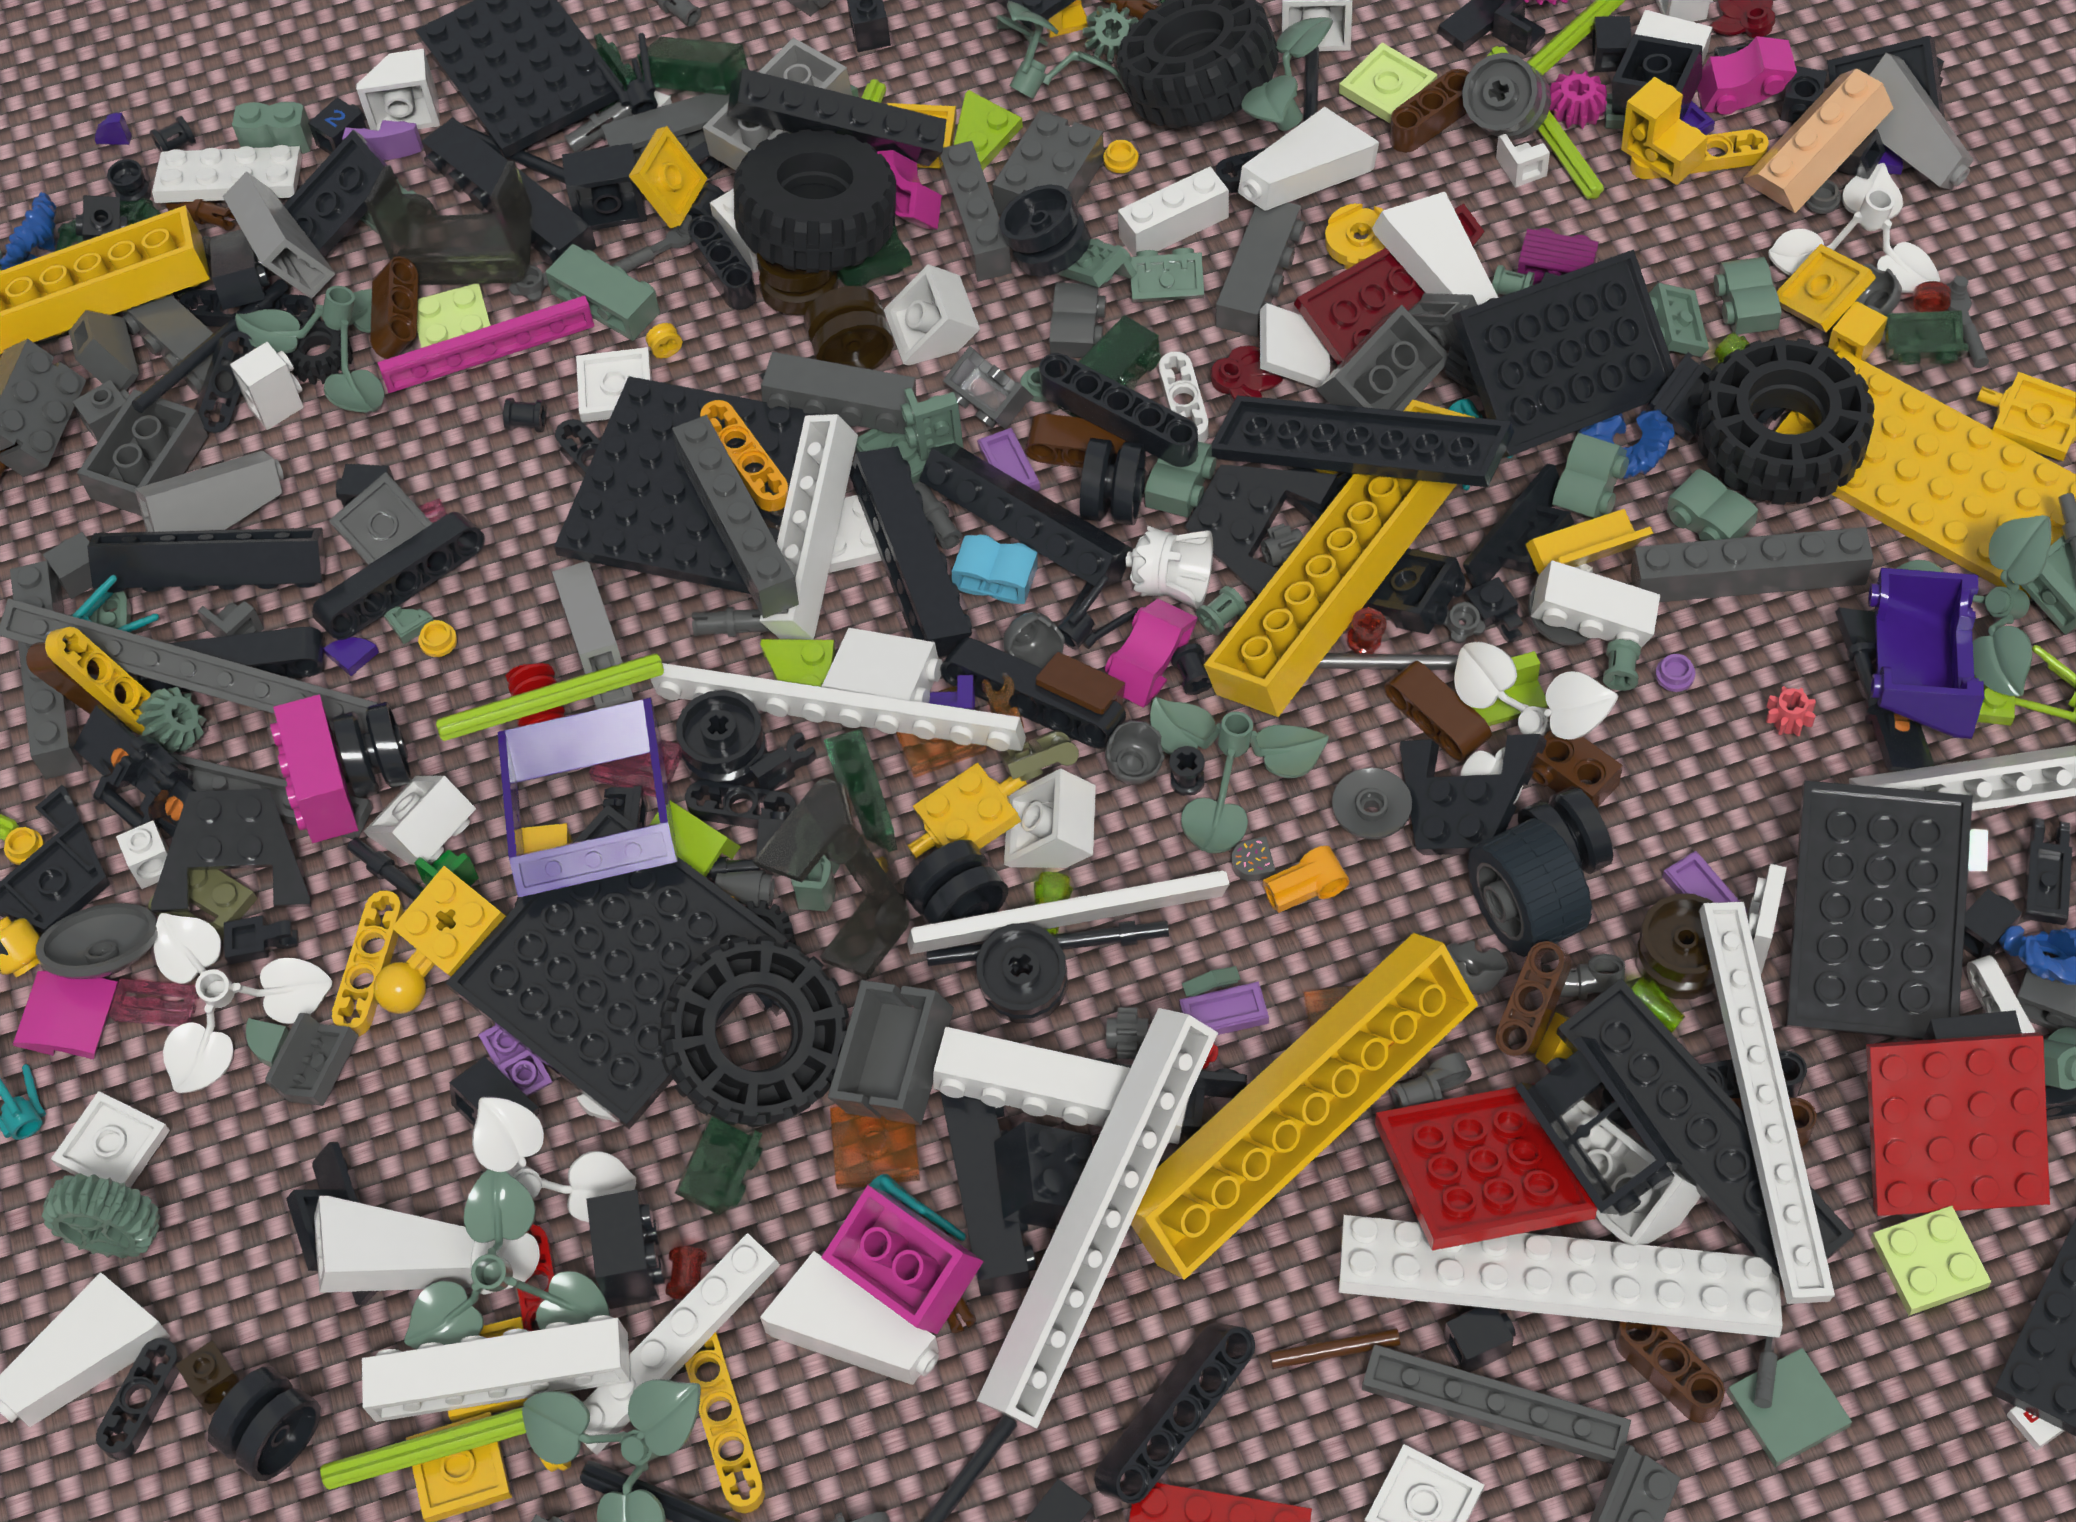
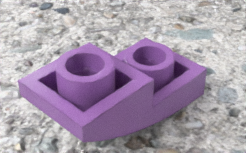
(392, 140)
(515, 1061)

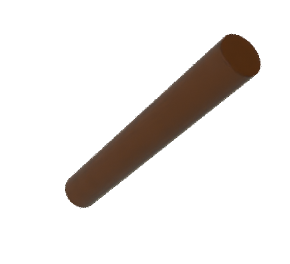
(1334, 1348)

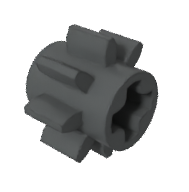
(1280, 544)
(1126, 1032)

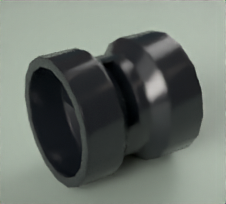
(128, 180)

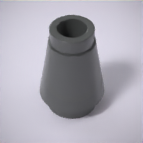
(748, 886)

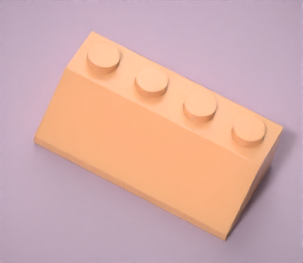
(1821, 139)

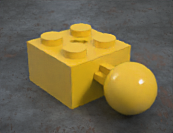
(430, 929)

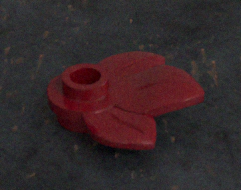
(1746, 16)
(1245, 374)

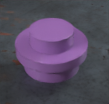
(1675, 673)

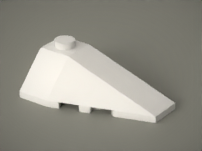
(1619, 1160)

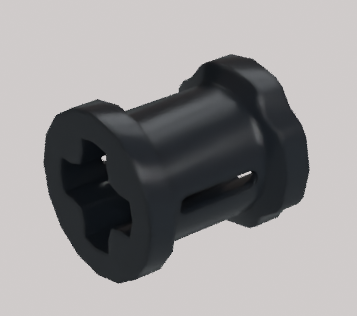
(181, 127)
(702, 203)
(524, 415)
(1190, 664)
(1187, 770)

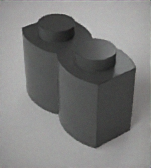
(1076, 318)

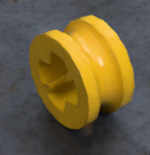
(663, 340)

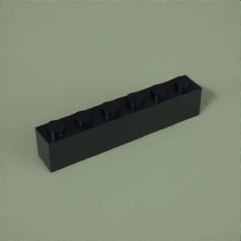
(800, 106)
(476, 168)
(1025, 514)
(909, 548)
(208, 559)
(996, 1241)

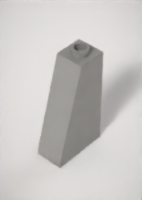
(1918, 128)
(277, 236)
(212, 495)
(590, 627)

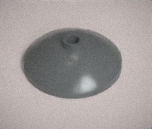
(97, 941)

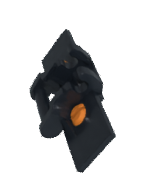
(1899, 738)
(138, 762)

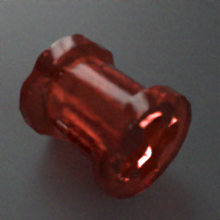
(1370, 621)
(685, 1270)

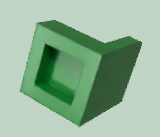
(459, 865)

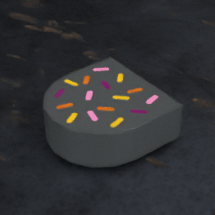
(1253, 860)

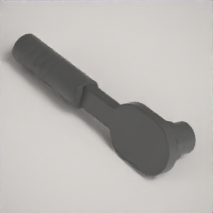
(675, 238)
(1961, 302)
(1766, 1375)

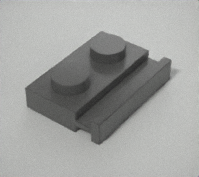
(1635, 1490)

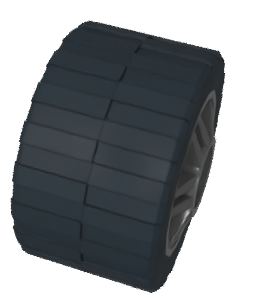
(1529, 886)

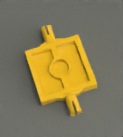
(2035, 415)
(966, 809)

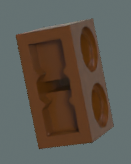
(1580, 762)

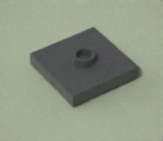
(379, 519)

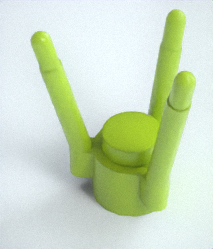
(2065, 674)

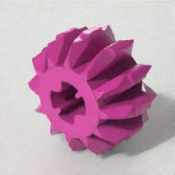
(1578, 99)

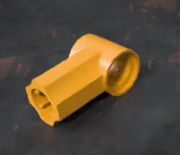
(1315, 875)

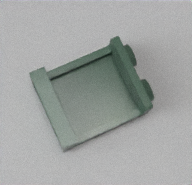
(2056, 586)

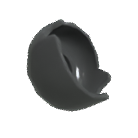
(1883, 293)
(1033, 639)
(1134, 752)
(1479, 969)

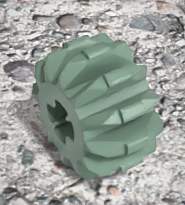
(1097, 30)
(171, 719)

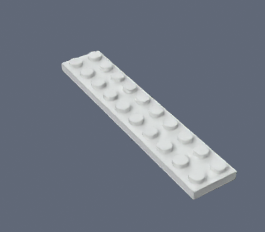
(1564, 1277)

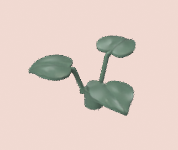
(1031, 72)
(1275, 99)
(350, 391)
(2021, 552)
(1286, 753)
(494, 1211)
(663, 1422)

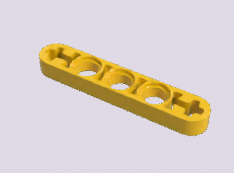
(727, 1430)

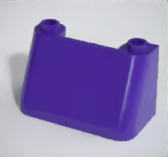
(1927, 648)

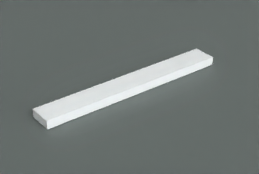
(1070, 911)

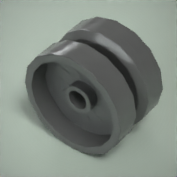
(1506, 96)

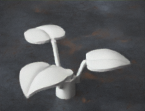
(1873, 205)
(1573, 697)
(186, 947)
(502, 1140)

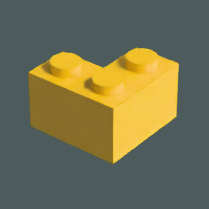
(1658, 135)

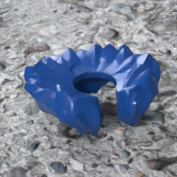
(35, 231)
(1650, 448)
(2032, 948)

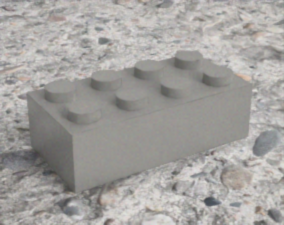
(733, 138)

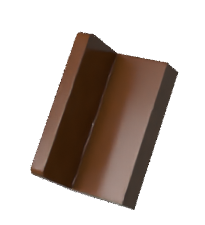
(1080, 683)

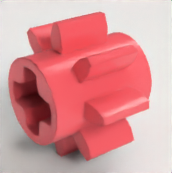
(1791, 711)

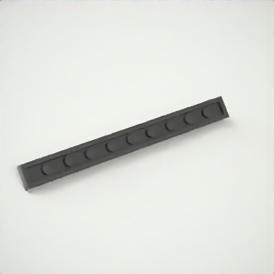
(179, 665)

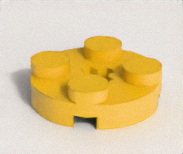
(1340, 234)

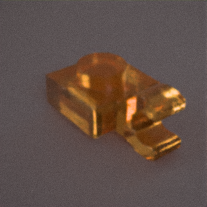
(999, 699)

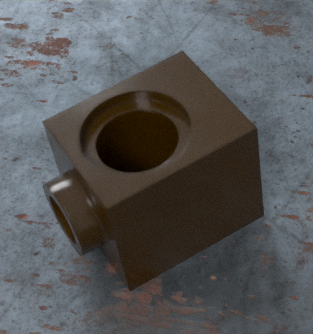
(208, 1375)

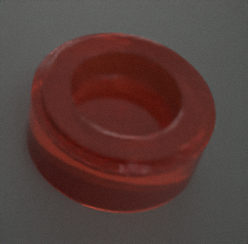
(1931, 297)

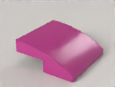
(65, 1015)

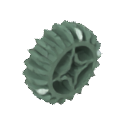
(101, 1216)

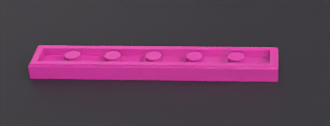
(486, 344)

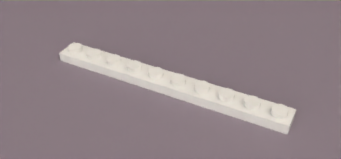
(848, 707)
(1766, 1104)

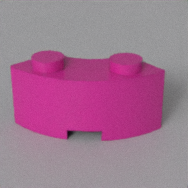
(1746, 76)
(913, 200)
(1149, 648)

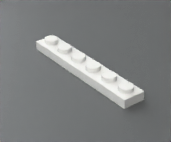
(682, 1332)

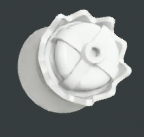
(1172, 565)

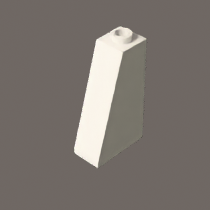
(1308, 160)
(1434, 247)
(386, 1249)
(843, 1321)
(76, 1352)

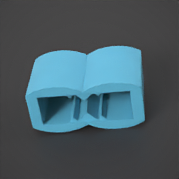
(995, 569)

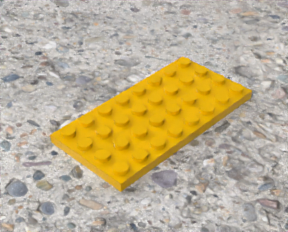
(1944, 474)

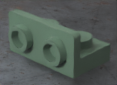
(1100, 263)
(1167, 276)
(1679, 319)
(931, 422)

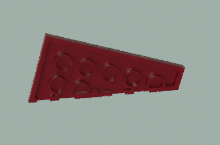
(1359, 297)

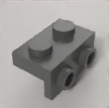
(310, 1060)

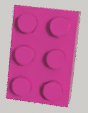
(312, 769)
(902, 1260)

